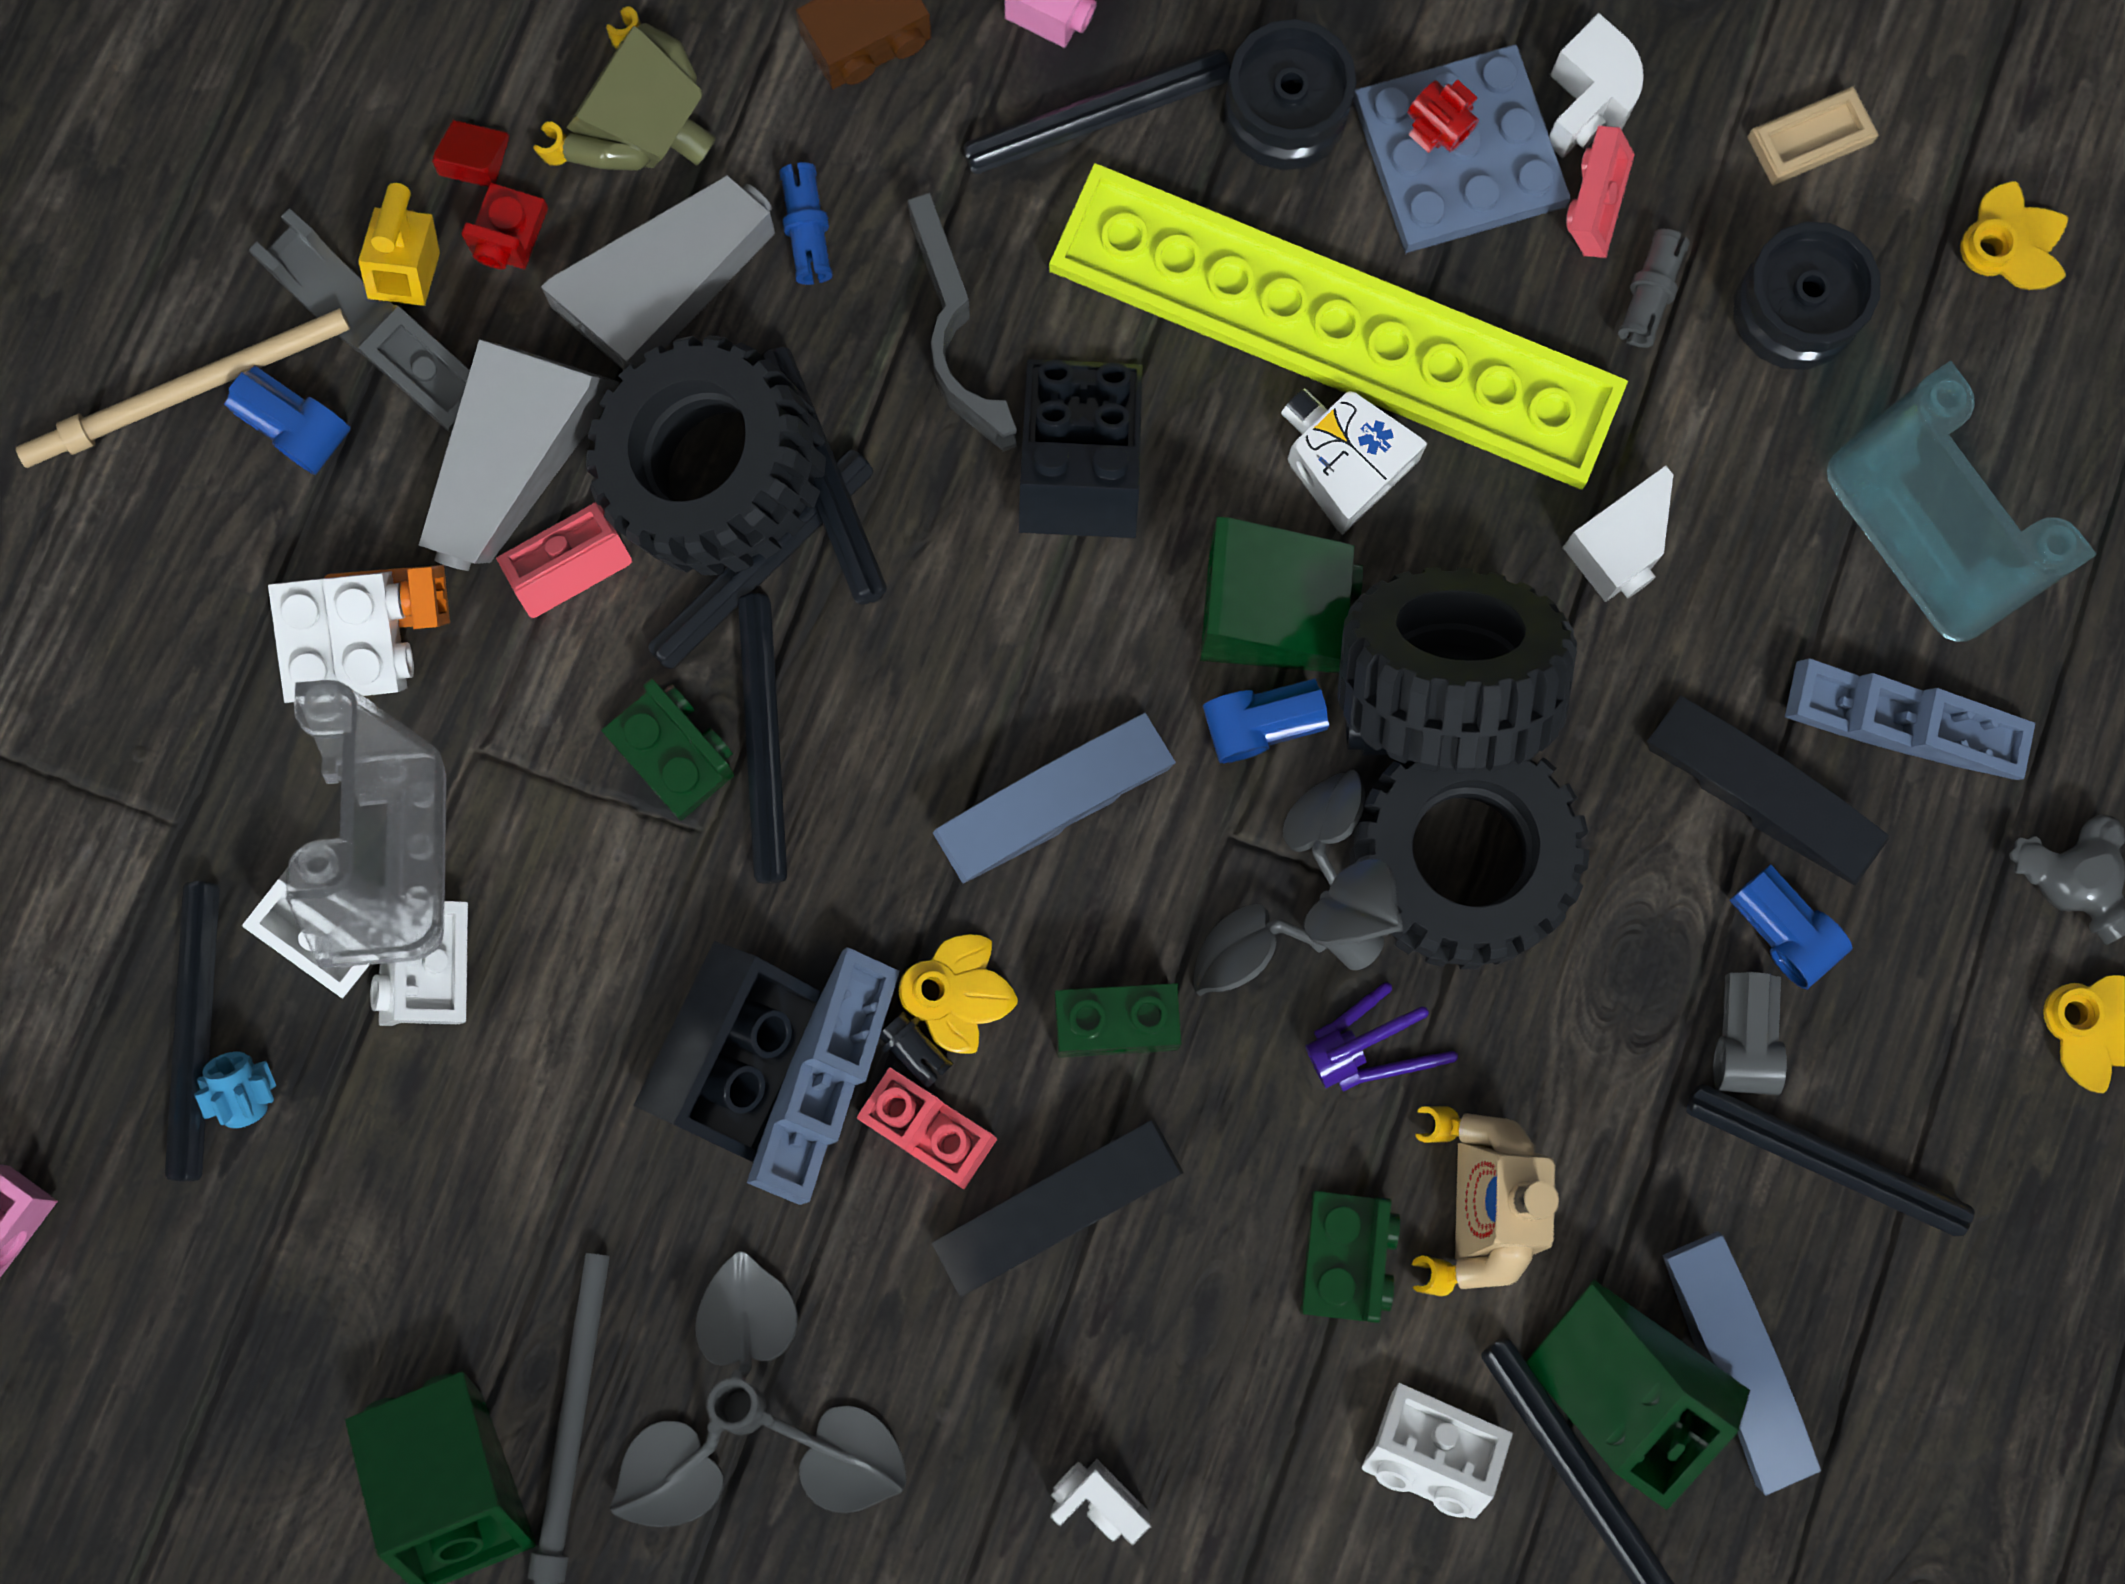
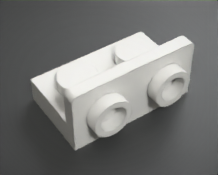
(430, 987)
(1438, 1453)
(1111, 1503)

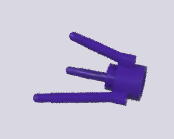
(1338, 1055)

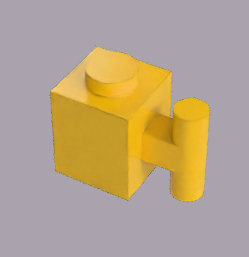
(399, 251)

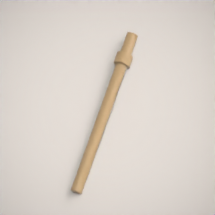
(80, 432)

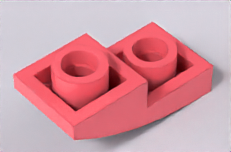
(926, 1128)

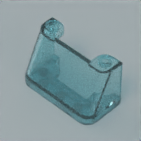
(1939, 517)

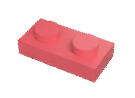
(1604, 176)

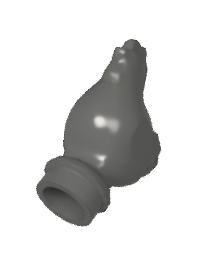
(2083, 877)

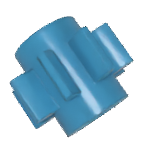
(235, 1089)

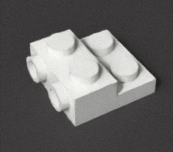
(341, 633)

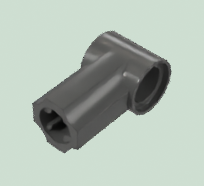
(1750, 1052)

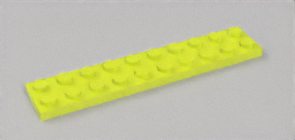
(1338, 326)

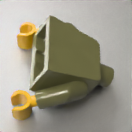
(634, 106)

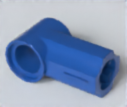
(297, 426)
(1250, 723)
(1801, 939)

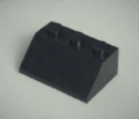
(729, 1050)

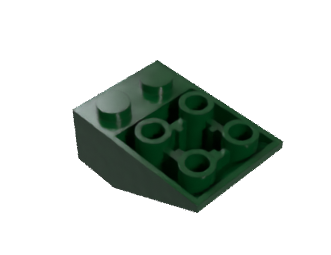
(1638, 1393)

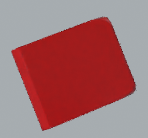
(470, 153)

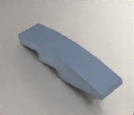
(1910, 720)
(1053, 798)
(823, 1075)
(1733, 1338)

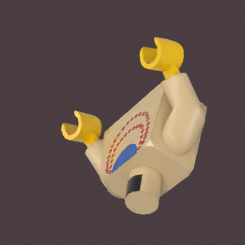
(1501, 1202)

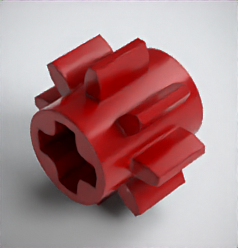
(1443, 116)

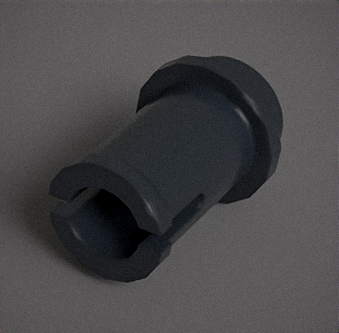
(912, 1045)

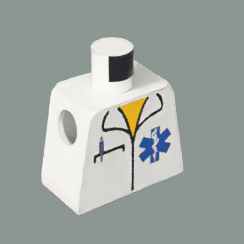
(1348, 453)

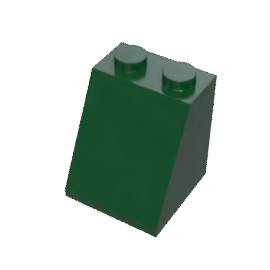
(1276, 597)
(437, 1483)

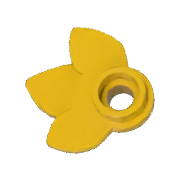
(2019, 238)
(966, 995)
(2099, 1036)

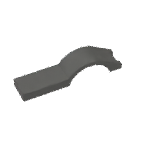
(377, 327)
(988, 417)

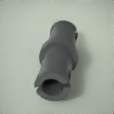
(1653, 288)

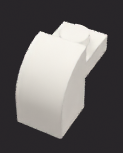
(1603, 76)

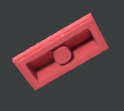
(564, 560)

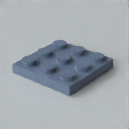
(1490, 180)

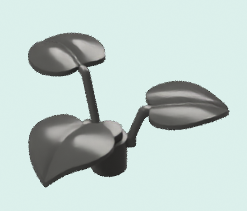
(1345, 920)
(667, 1469)

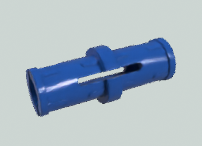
(805, 223)

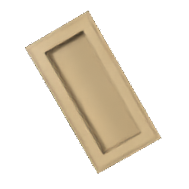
(1812, 135)

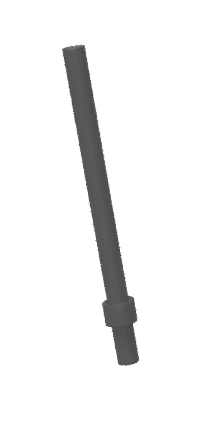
(549, 1563)

